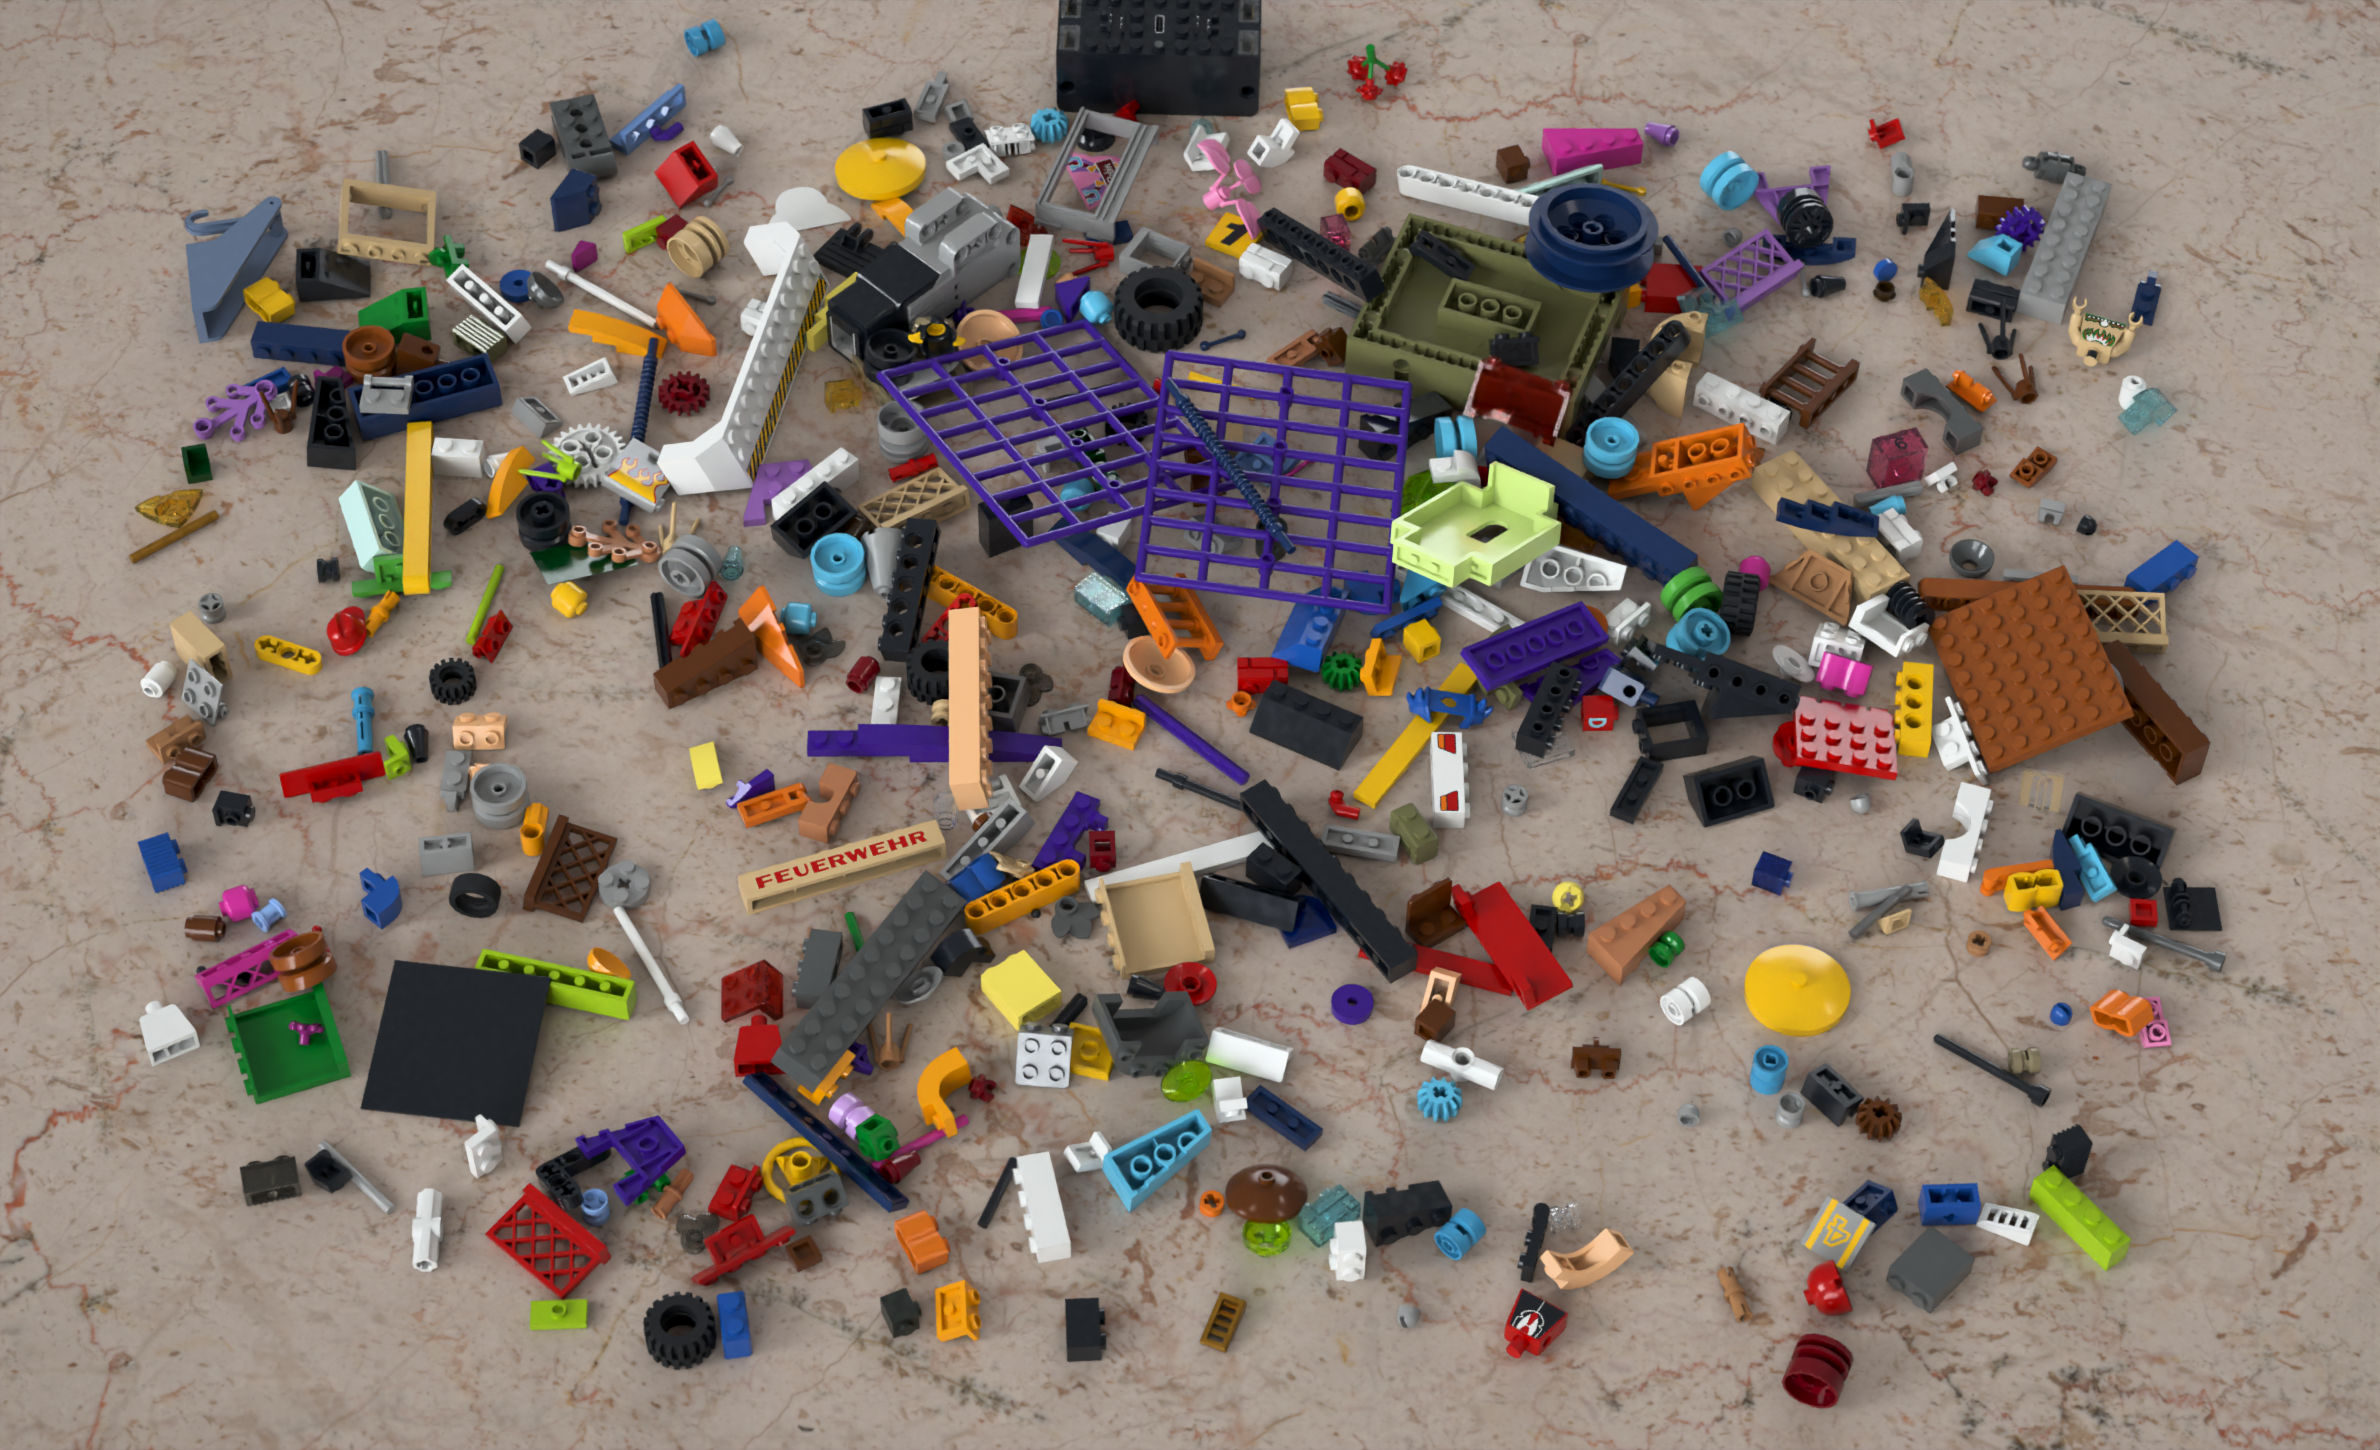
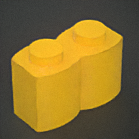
(1302, 108)
(269, 300)
(2033, 890)

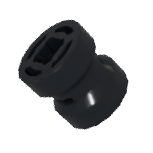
(305, 390)
(1570, 923)

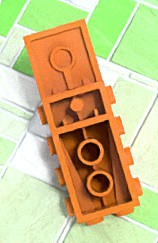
(1691, 464)

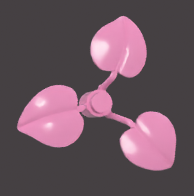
(1219, 195)

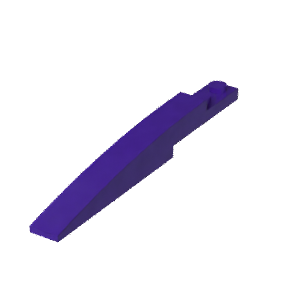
(919, 742)

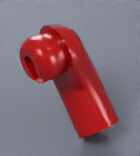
(1340, 808)

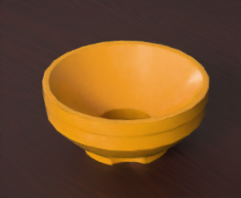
(606, 963)

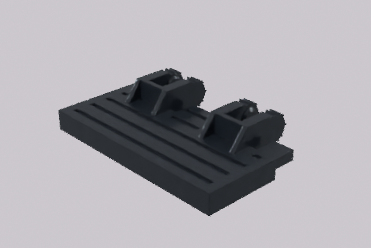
(846, 252)

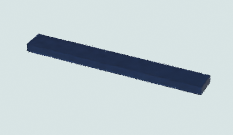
(826, 1141)

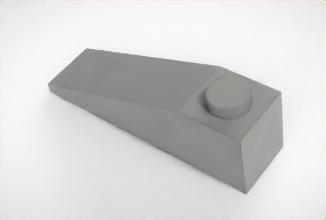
(996, 834)

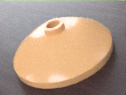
(983, 328)
(1154, 672)

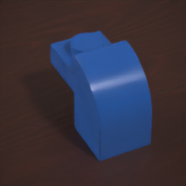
(1369, 592)
(383, 898)

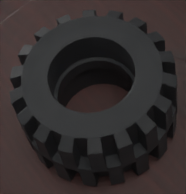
(1740, 602)
(919, 665)
(679, 1349)

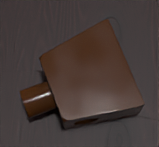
(417, 354)

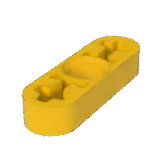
(296, 662)

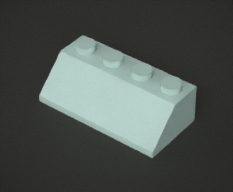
(1586, 174)
(372, 522)

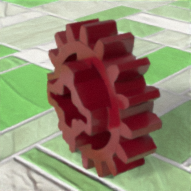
(684, 393)

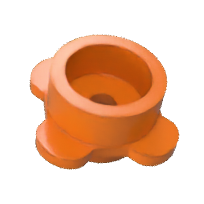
(1241, 703)

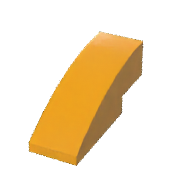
(508, 482)

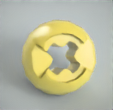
(1560, 893)

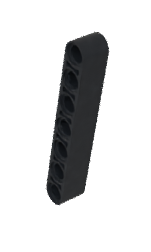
(1634, 377)

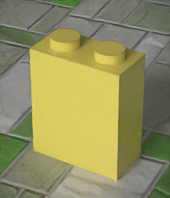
(1020, 990)

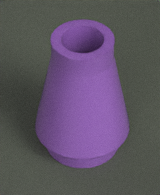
(1663, 133)

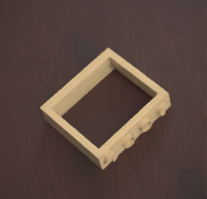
(391, 197)

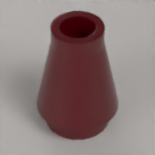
(898, 1167)

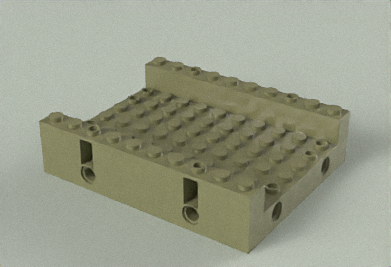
(1440, 326)

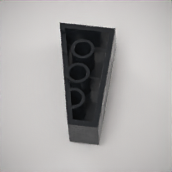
(1421, 425)
(330, 433)

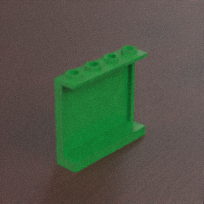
(272, 1051)

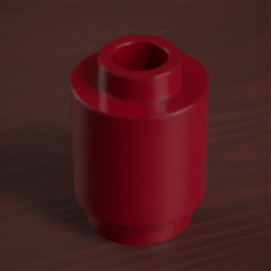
(863, 674)

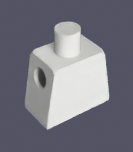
(166, 1032)

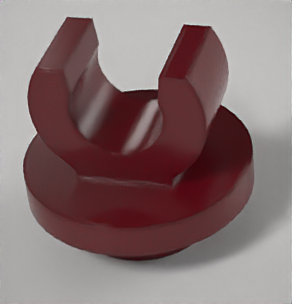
(1984, 482)
(978, 1086)

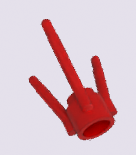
(1101, 251)

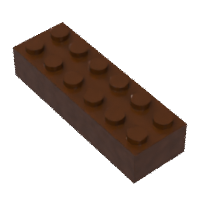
(2157, 720)

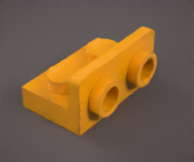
(1117, 724)
(957, 1311)

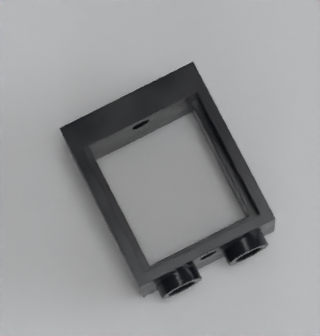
(1669, 714)

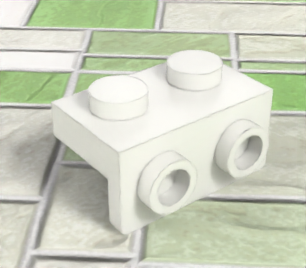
(1195, 156)
(484, 1147)

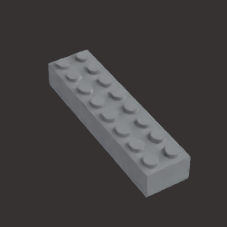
(2063, 248)

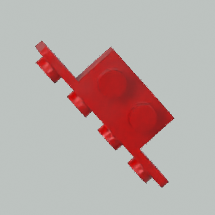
(698, 619)
(333, 778)
(738, 1244)

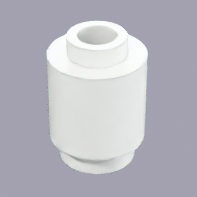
(2130, 387)
(158, 679)

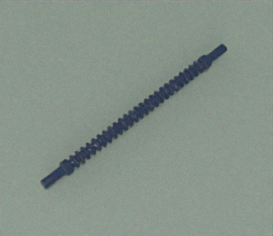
(642, 411)
(1229, 465)

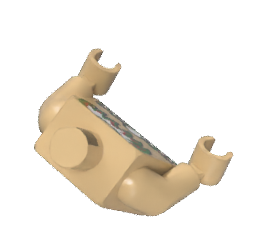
(2098, 337)

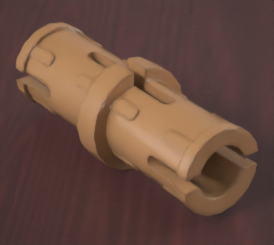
(1734, 1294)

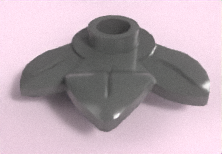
(1074, 920)

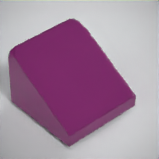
(583, 255)

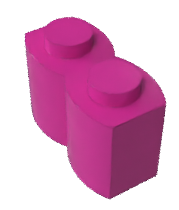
(1844, 674)

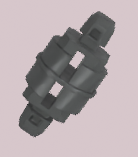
(2052, 166)

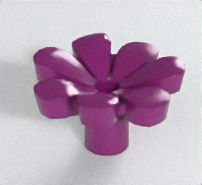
(306, 1030)

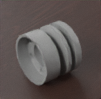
(899, 434)

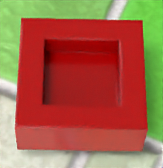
(2143, 912)

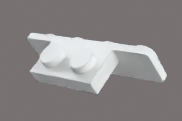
(1955, 744)

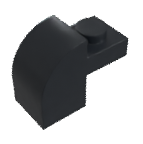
(959, 951)

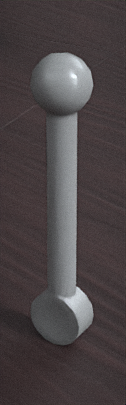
(728, 181)
(1805, 292)
(711, 300)

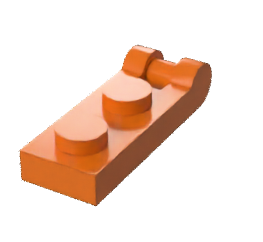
(773, 805)
(1996, 878)

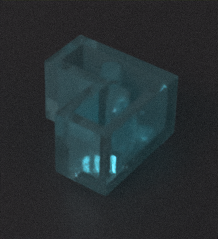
(1720, 314)

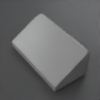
(536, 416)

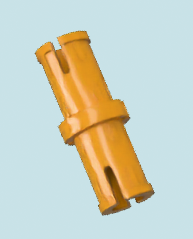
(381, 612)

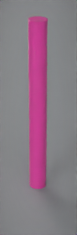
(923, 1141)

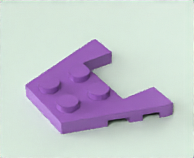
(1771, 196)
(769, 482)

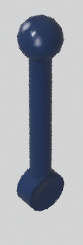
(1204, 346)

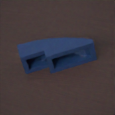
(2069, 869)

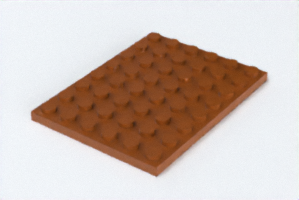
(2028, 669)

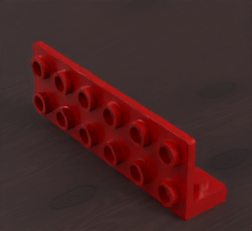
(1512, 944)

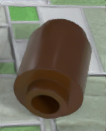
(205, 928)

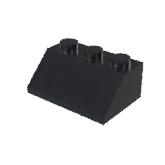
(811, 519)
(1729, 790)

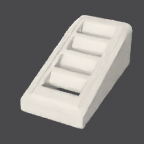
(604, 377)
(2014, 1233)

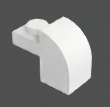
(1274, 149)
(1457, 468)
(1228, 1099)

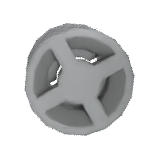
(212, 608)
(1510, 795)

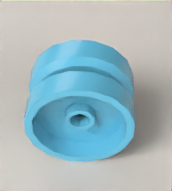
(1729, 180)
(1454, 436)
(1610, 447)
(838, 564)
(1701, 630)

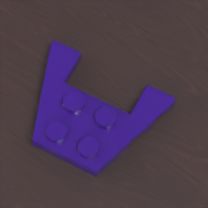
(646, 1147)

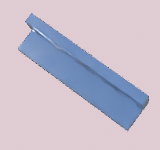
(656, 114)

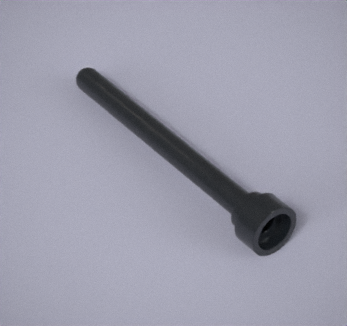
(2037, 1093)

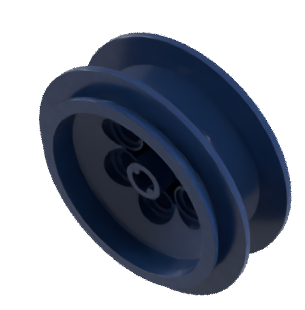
(1591, 237)

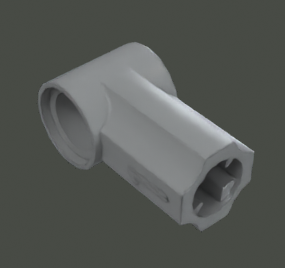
(1902, 174)

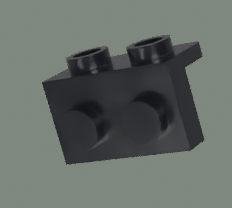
(1515, 350)

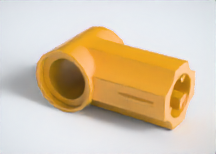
(534, 829)

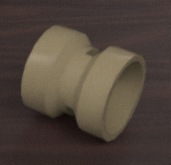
(2024, 1060)

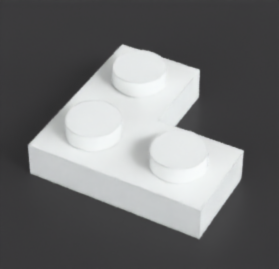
(979, 160)

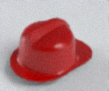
(347, 631)

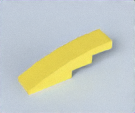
(818, 333)

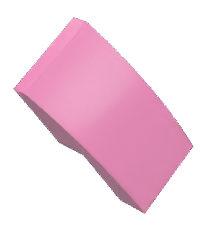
(2157, 1031)

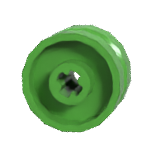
(1691, 590)

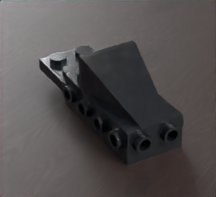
(1732, 686)

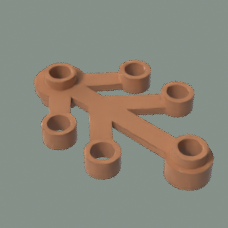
(617, 544)

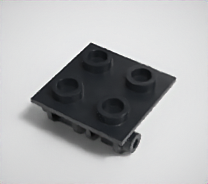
(2191, 907)

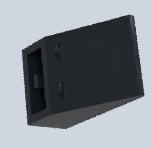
(331, 276)

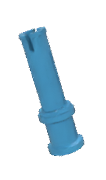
(363, 713)

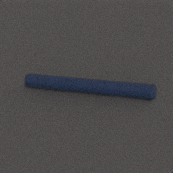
(1684, 262)

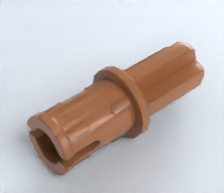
(672, 1194)

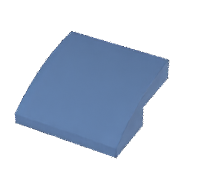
(1262, 463)

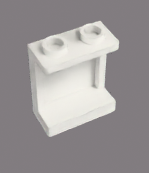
(1885, 629)

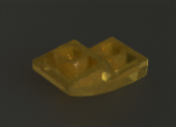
(1936, 299)

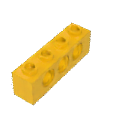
(1915, 709)

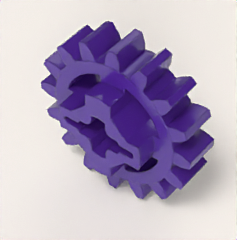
(2019, 227)

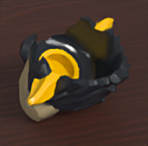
(935, 336)

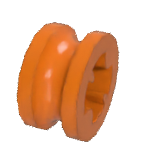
(1217, 1199)

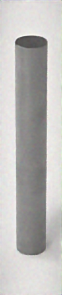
(1880, 911)

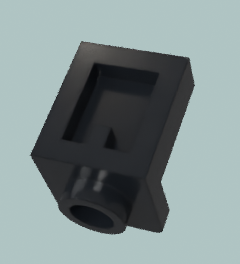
(1912, 215)

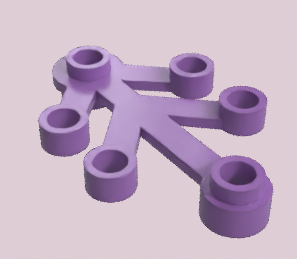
(236, 408)

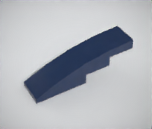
(1832, 519)
(1097, 553)

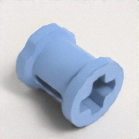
(269, 915)

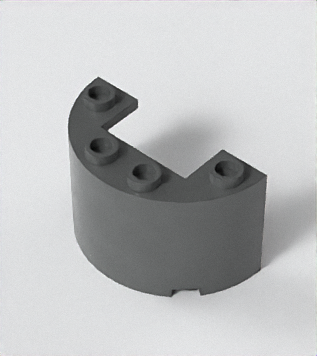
(1150, 1038)

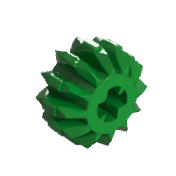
(1341, 671)

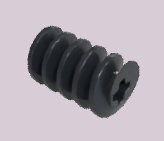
(1909, 606)

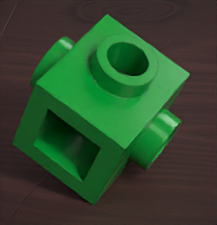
(877, 1137)

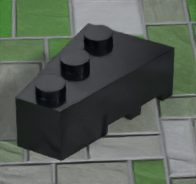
(1405, 1212)

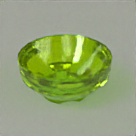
(1277, 1234)

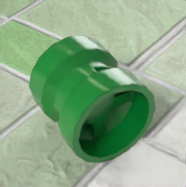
(1668, 946)

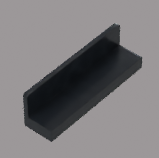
(1250, 902)

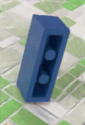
(2163, 571)

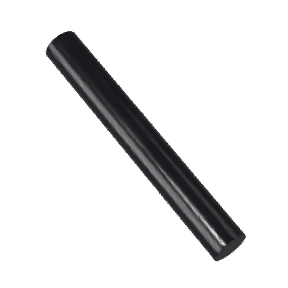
(997, 1193)

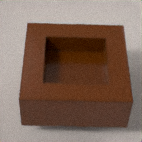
(804, 1253)

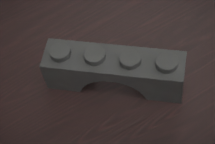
(1925, 391)

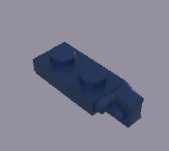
(2146, 299)

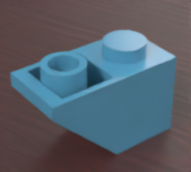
(1418, 590)

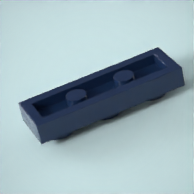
(1283, 1118)

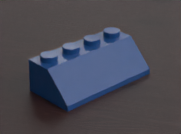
(1310, 632)

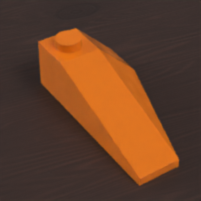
(770, 636)

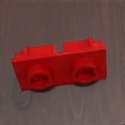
(494, 637)

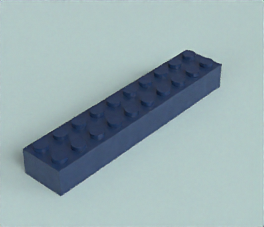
(1594, 511)

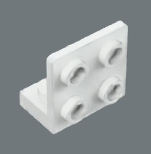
(1837, 641)

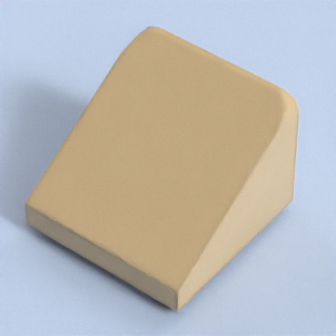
(1895, 921)

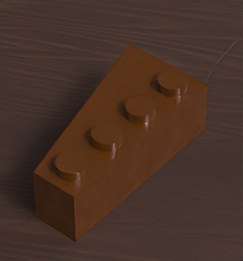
(708, 666)

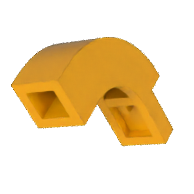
(936, 1083)

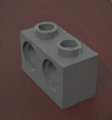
(814, 1191)

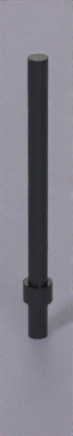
(1182, 782)

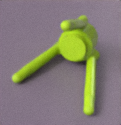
(566, 466)

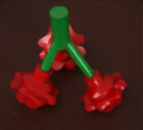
(1362, 69)

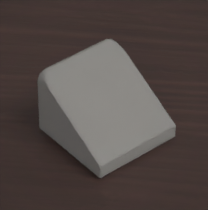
(957, 110)

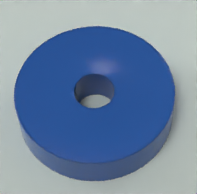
(514, 286)

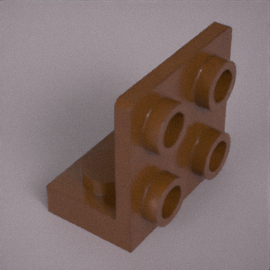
(1431, 917)

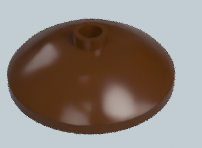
(1266, 1194)

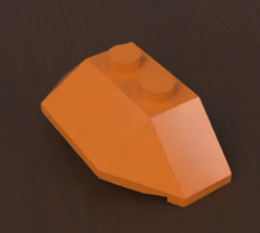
(683, 324)

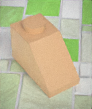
(1441, 986)

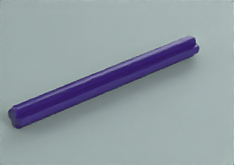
(1191, 739)

